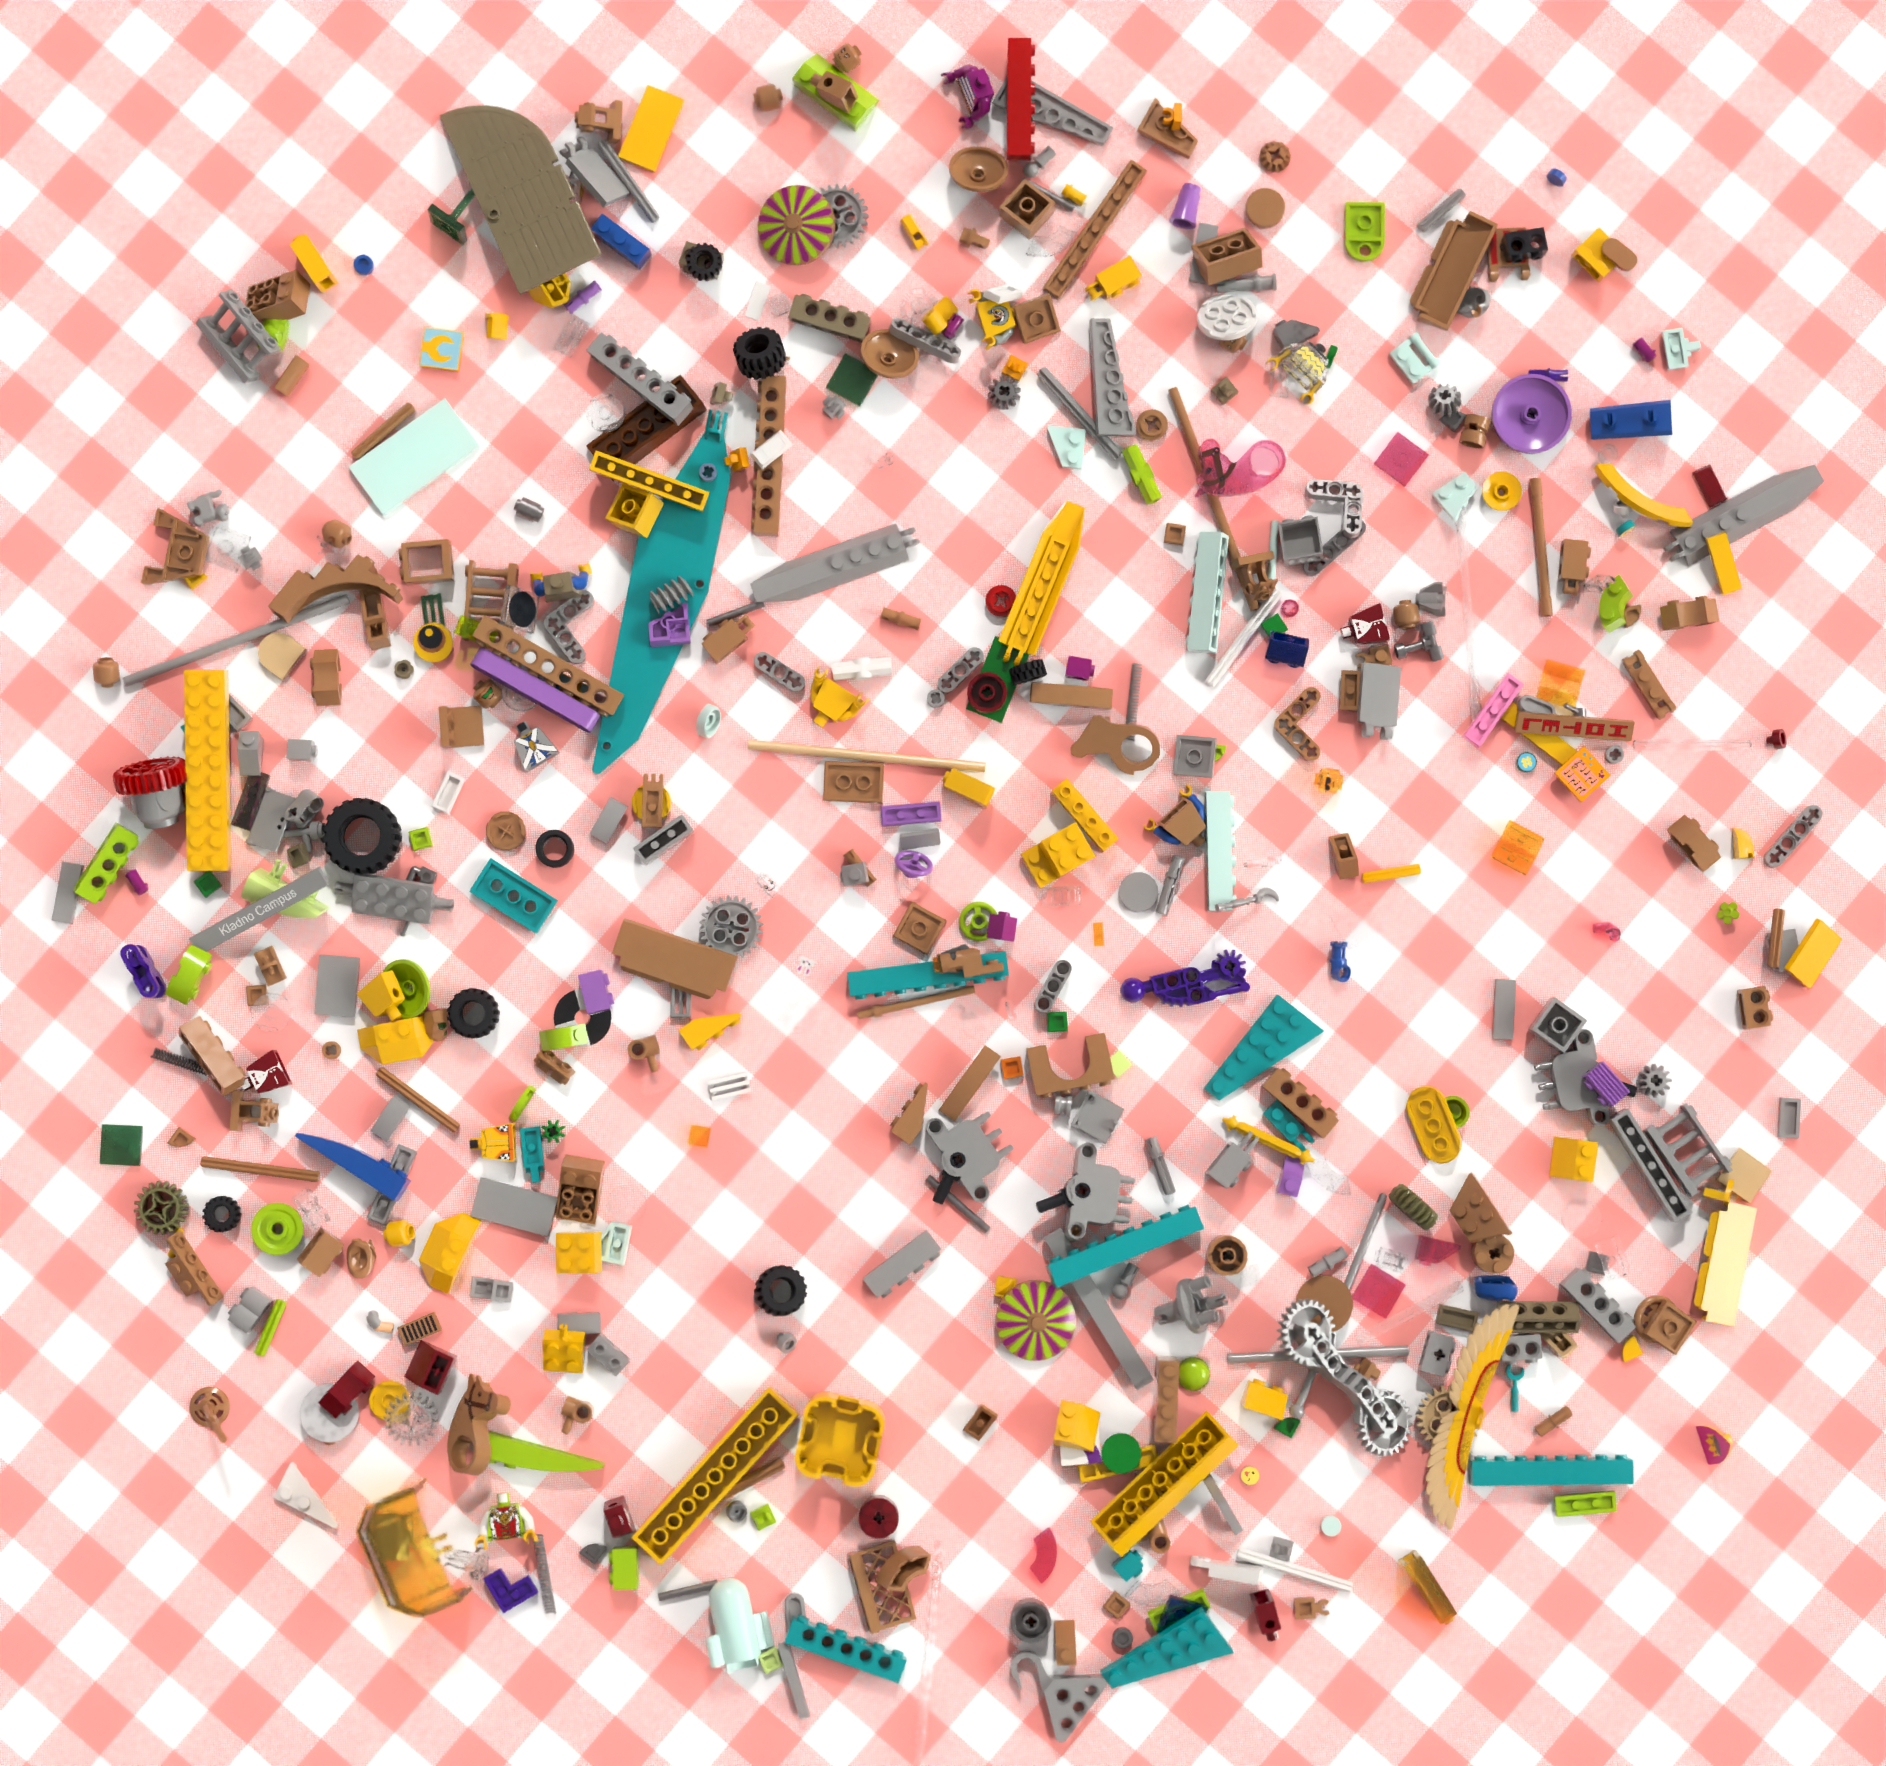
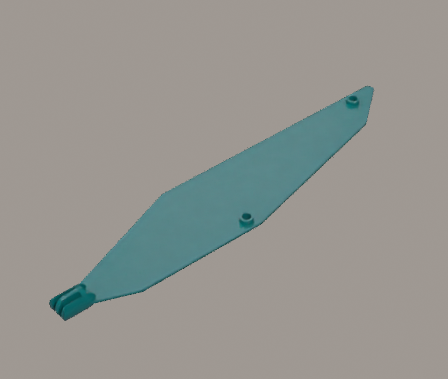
(678, 545)

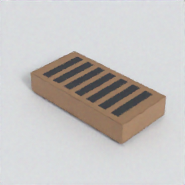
(419, 1328)

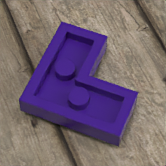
(508, 1594)

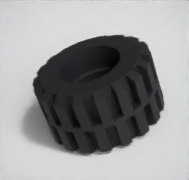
(759, 353)
(456, 1007)
(797, 1285)

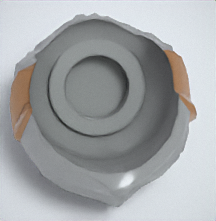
(1474, 302)

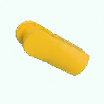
(912, 230)

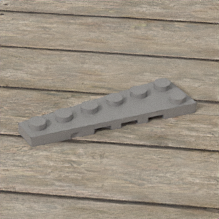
(1061, 114)
(1110, 398)

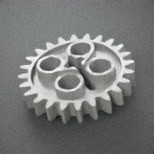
(846, 231)
(734, 909)

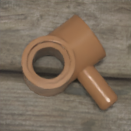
(651, 1049)
(570, 1410)
(1158, 1530)

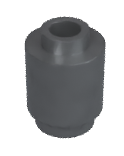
(529, 509)

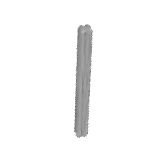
(1078, 412)

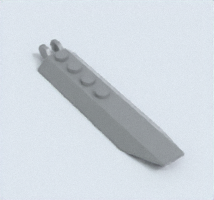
(1745, 512)
(835, 565)

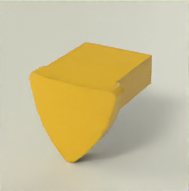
(497, 325)
(1716, 1194)

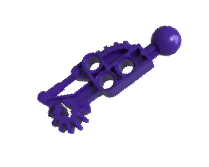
(1133, 989)

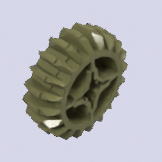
(157, 1201)
(1413, 1206)

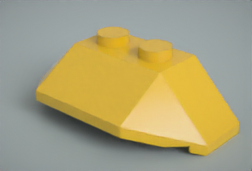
(552, 292)
(395, 1040)
(447, 1250)

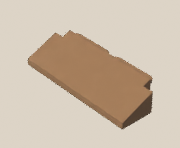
(1456, 262)
(674, 959)

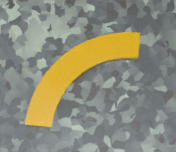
(1630, 496)

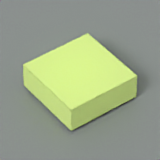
(1119, 1063)
(770, 1660)

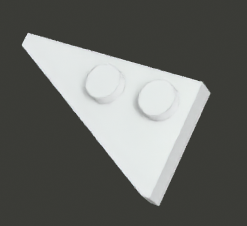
(298, 1493)

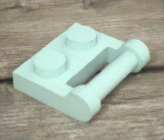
(1409, 362)

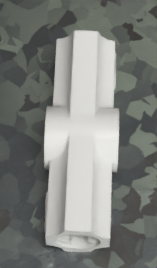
(862, 668)

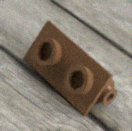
(561, 1070)

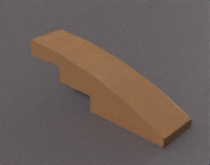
(1071, 695)
(969, 1083)

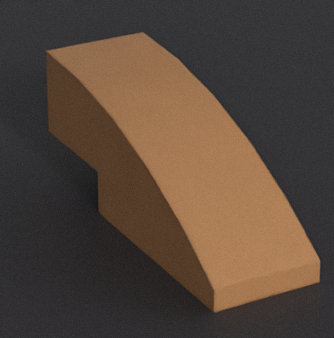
(375, 619)

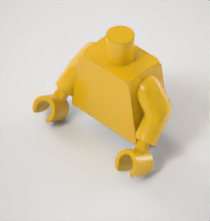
(833, 700)

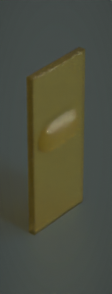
(1098, 934)

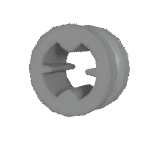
(941, 697)
(1619, 750)

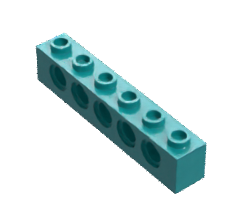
(891, 1672)

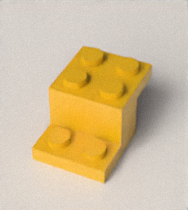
(1057, 855)

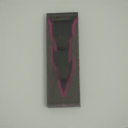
(250, 801)

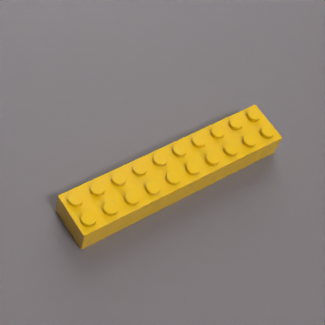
(207, 770)
(715, 1475)

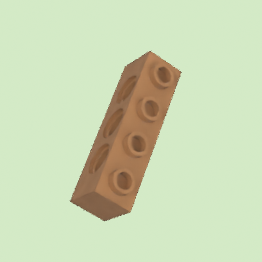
(1321, 1126)

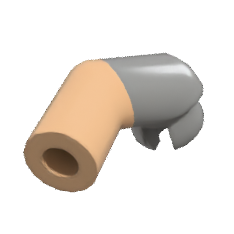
(377, 1324)

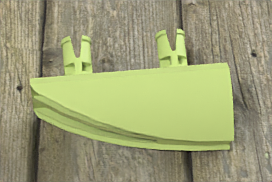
(263, 883)

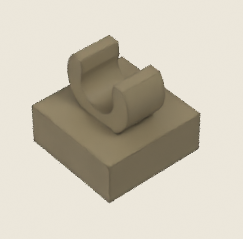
(1224, 390)
(720, 394)

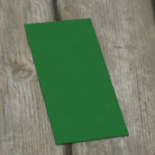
(995, 664)

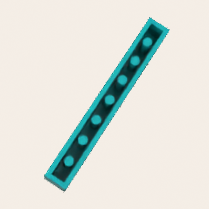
(915, 976)
(1125, 1246)
(1551, 1471)

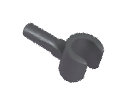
(1577, 711)

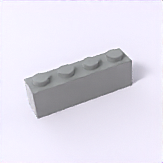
(902, 1263)

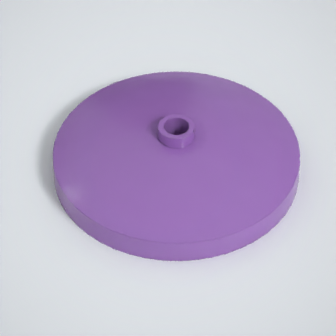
(1545, 402)

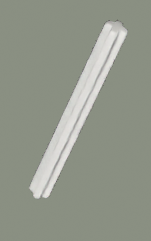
(1243, 638)
(1294, 1569)

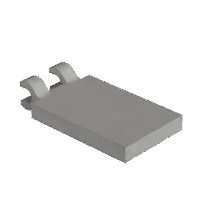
(594, 173)
(1378, 699)

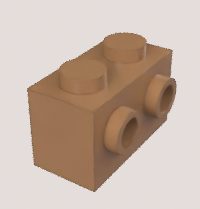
(320, 1252)

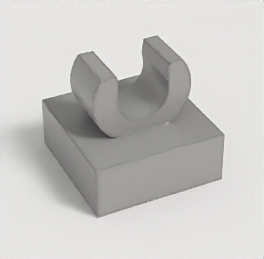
(1281, 1548)

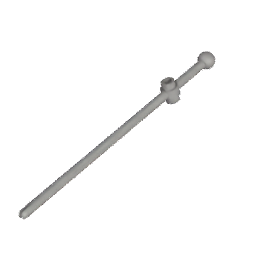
(1297, 1409)

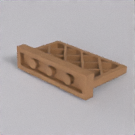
(866, 1595)

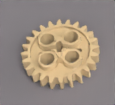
(1431, 1412)

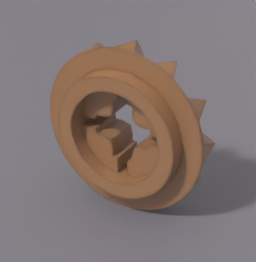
(1266, 158)
(1149, 416)

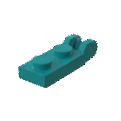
(1287, 1124)

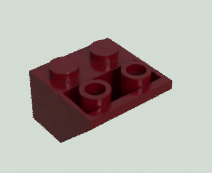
(430, 1367)

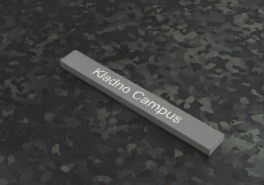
(260, 910)

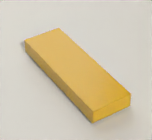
(1723, 563)

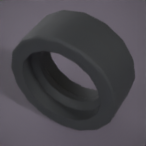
(554, 863)

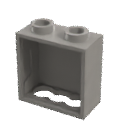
(1301, 540)

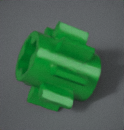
(558, 1128)

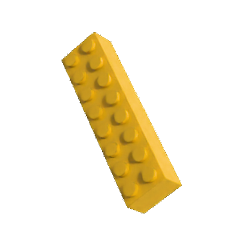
(1164, 1483)

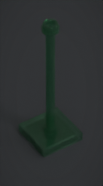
(449, 223)

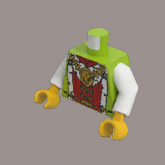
(505, 1522)

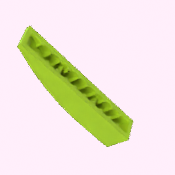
(534, 1456)

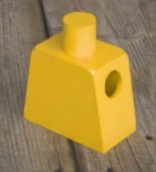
(383, 996)

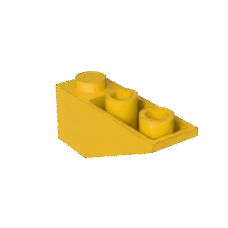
(702, 1029)

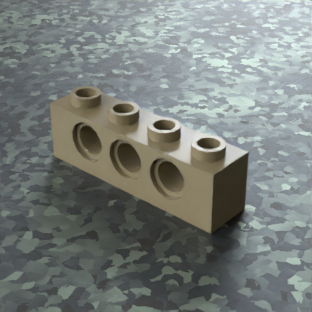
(836, 327)
(1545, 1316)

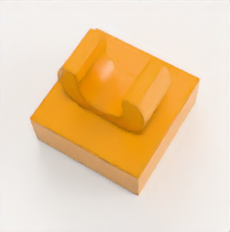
(1175, 116)
(1014, 368)
(738, 459)

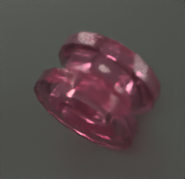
(1290, 614)

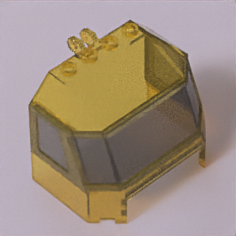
(405, 1555)

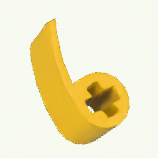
(939, 314)

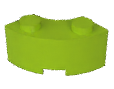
(1613, 604)
(193, 967)

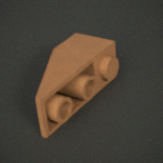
(911, 1121)

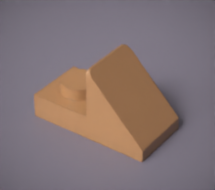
(980, 1422)

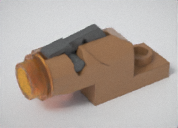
(964, 959)

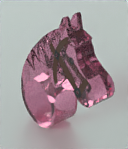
(1229, 479)

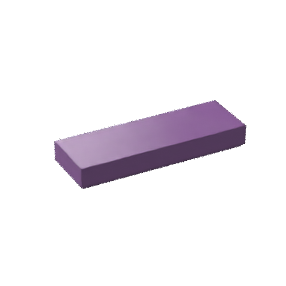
(911, 814)

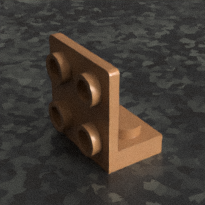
(461, 726)

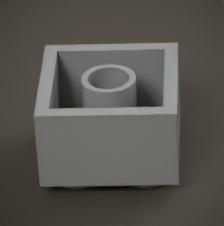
(1557, 1025)

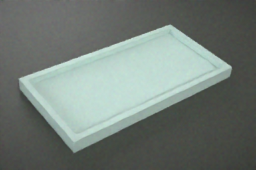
(414, 456)

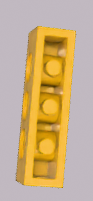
(1084, 815)

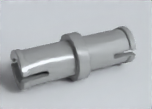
(1327, 1261)

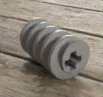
(670, 594)

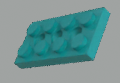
(527, 892)

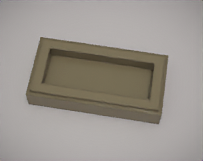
(1456, 1317)

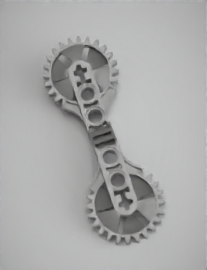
(1319, 1350)

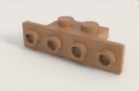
(190, 1271)

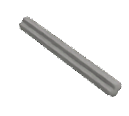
(628, 180)

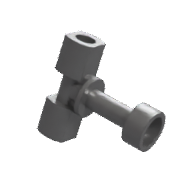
(1427, 643)

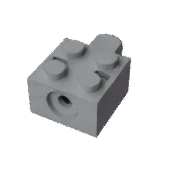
(1232, 1161)

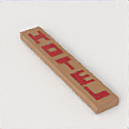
(1574, 726)

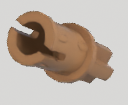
(1553, 1421)

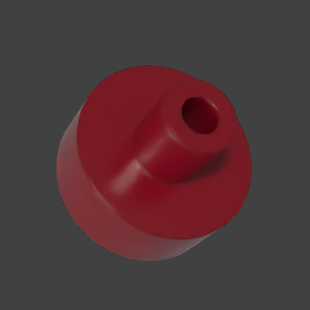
(1778, 739)

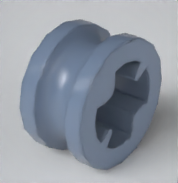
(702, 470)

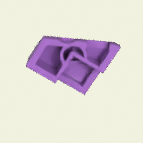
(671, 628)

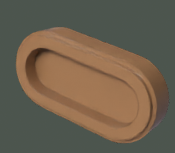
(1619, 254)

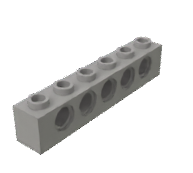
(675, 411)

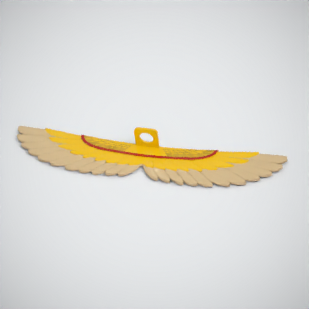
(1468, 1393)

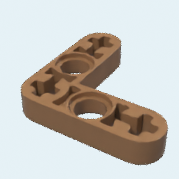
(1293, 719)

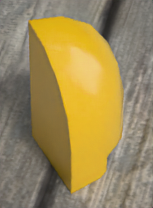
(1742, 844)

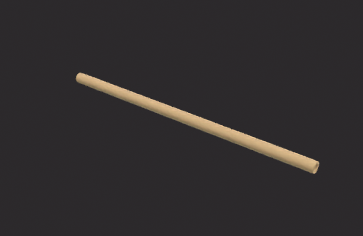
(866, 755)

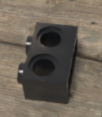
(1523, 241)

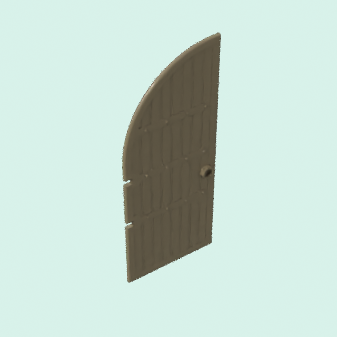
(521, 193)

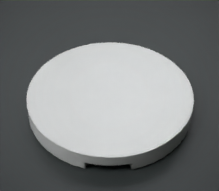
(1226, 317)

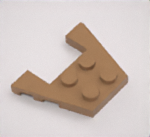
(184, 553)

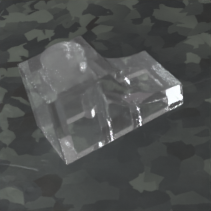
(1390, 1259)

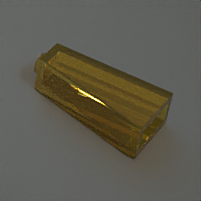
(1428, 1587)

